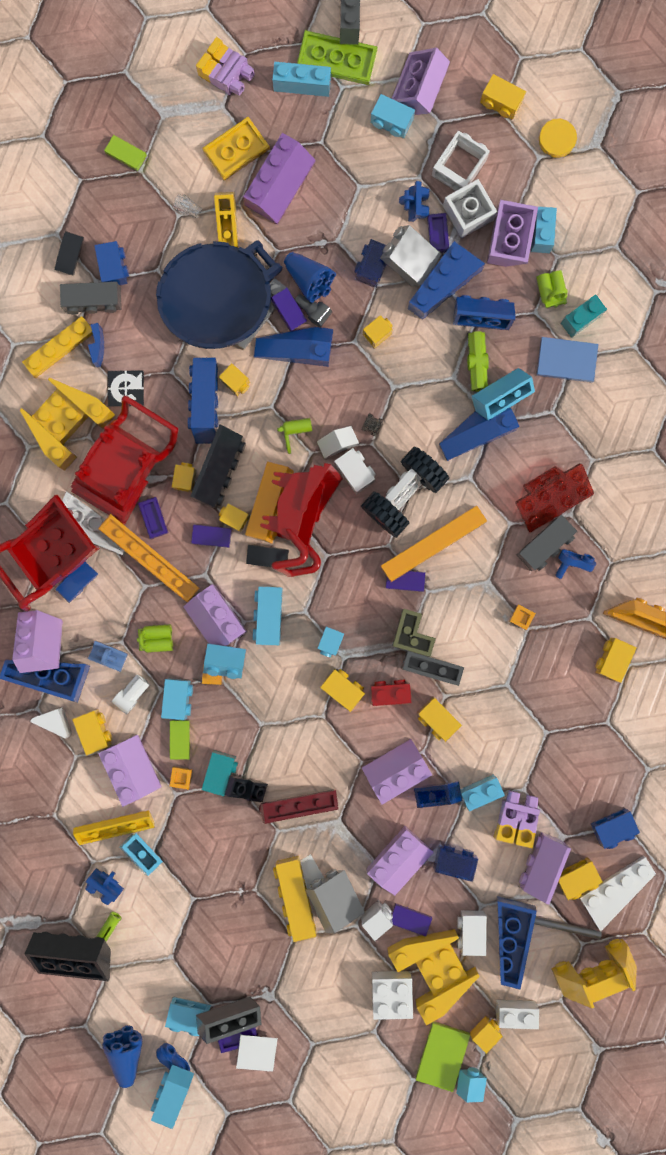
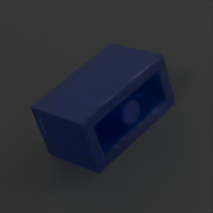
(371, 267)
(438, 794)
(455, 862)

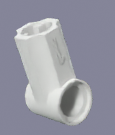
(128, 697)

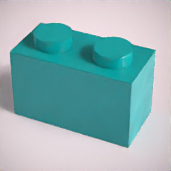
(583, 316)
(218, 772)

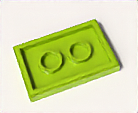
(442, 1056)

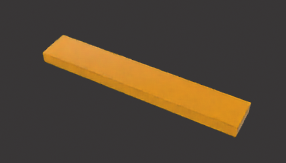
(433, 544)
(148, 558)

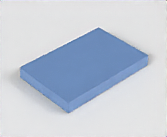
(567, 359)

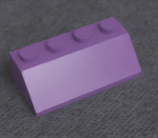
(279, 179)

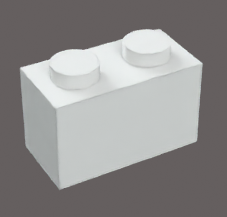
(355, 471)
(377, 919)
(472, 933)
(517, 1014)

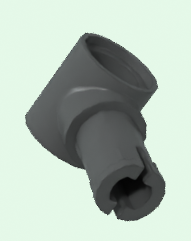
(316, 312)

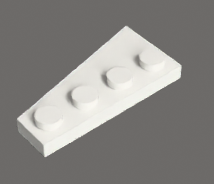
(90, 522)
(617, 891)

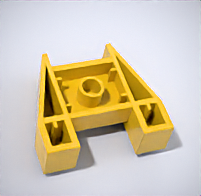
(61, 417)
(439, 968)
(600, 981)

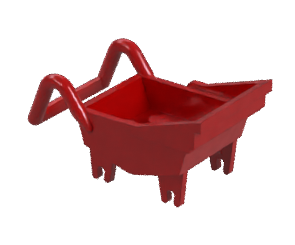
(119, 464)
(298, 510)
(47, 550)

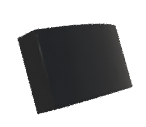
(68, 253)
(265, 555)
(246, 789)

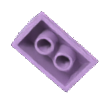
(421, 80)
(512, 234)
(214, 617)
(37, 641)
(130, 770)
(396, 771)
(399, 861)
(544, 867)

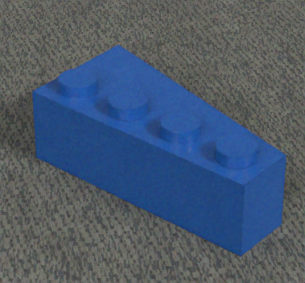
(447, 277)
(204, 399)
(61, 682)
(515, 934)

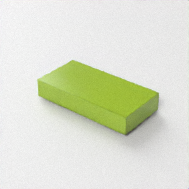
(125, 153)
(179, 739)

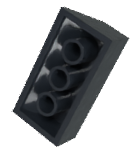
(218, 467)
(69, 956)

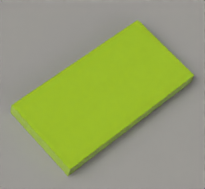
(346, 61)

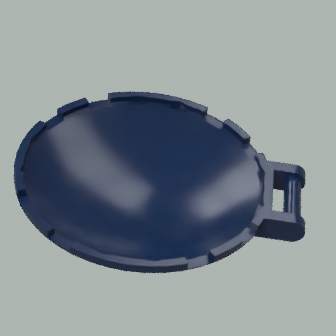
(216, 293)

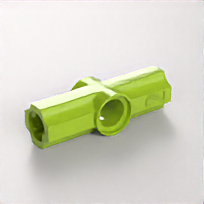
(477, 361)

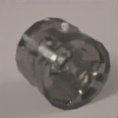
(372, 424)

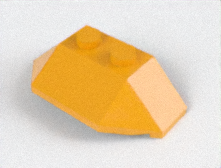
(640, 615)

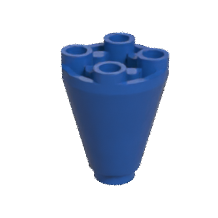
(310, 276)
(123, 1054)

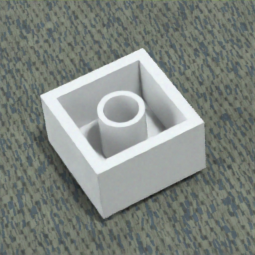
(469, 208)
(392, 995)

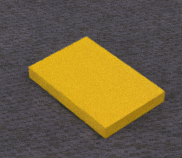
(236, 148)

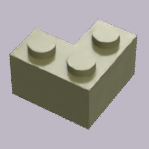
(407, 636)

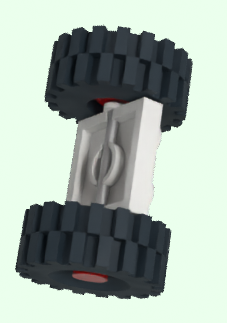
(421, 470)

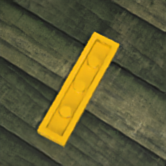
(58, 347)
(113, 827)

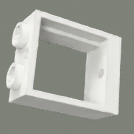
(450, 178)

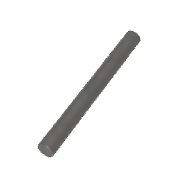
(568, 928)

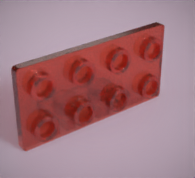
(553, 495)

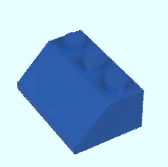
(484, 313)

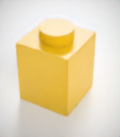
(378, 331)
(235, 380)
(184, 477)
(233, 517)
(486, 1034)

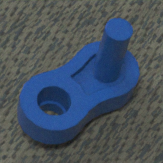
(570, 558)
(168, 1056)

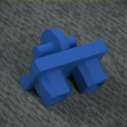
(412, 201)
(105, 885)

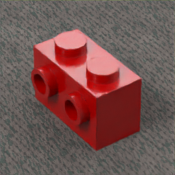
(390, 693)

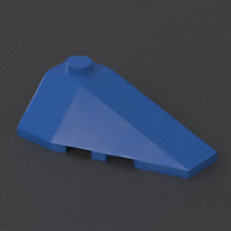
(301, 346)
(477, 432)

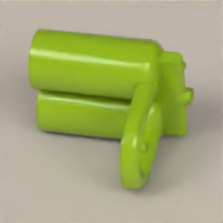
(552, 289)
(295, 427)
(155, 638)

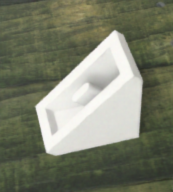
(337, 441)
(55, 722)

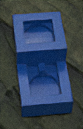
(97, 348)
(76, 582)

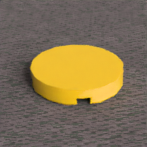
(557, 138)

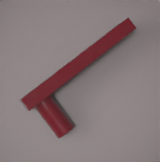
(298, 806)

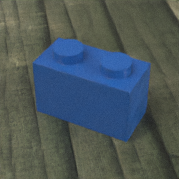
(111, 263)
(615, 828)

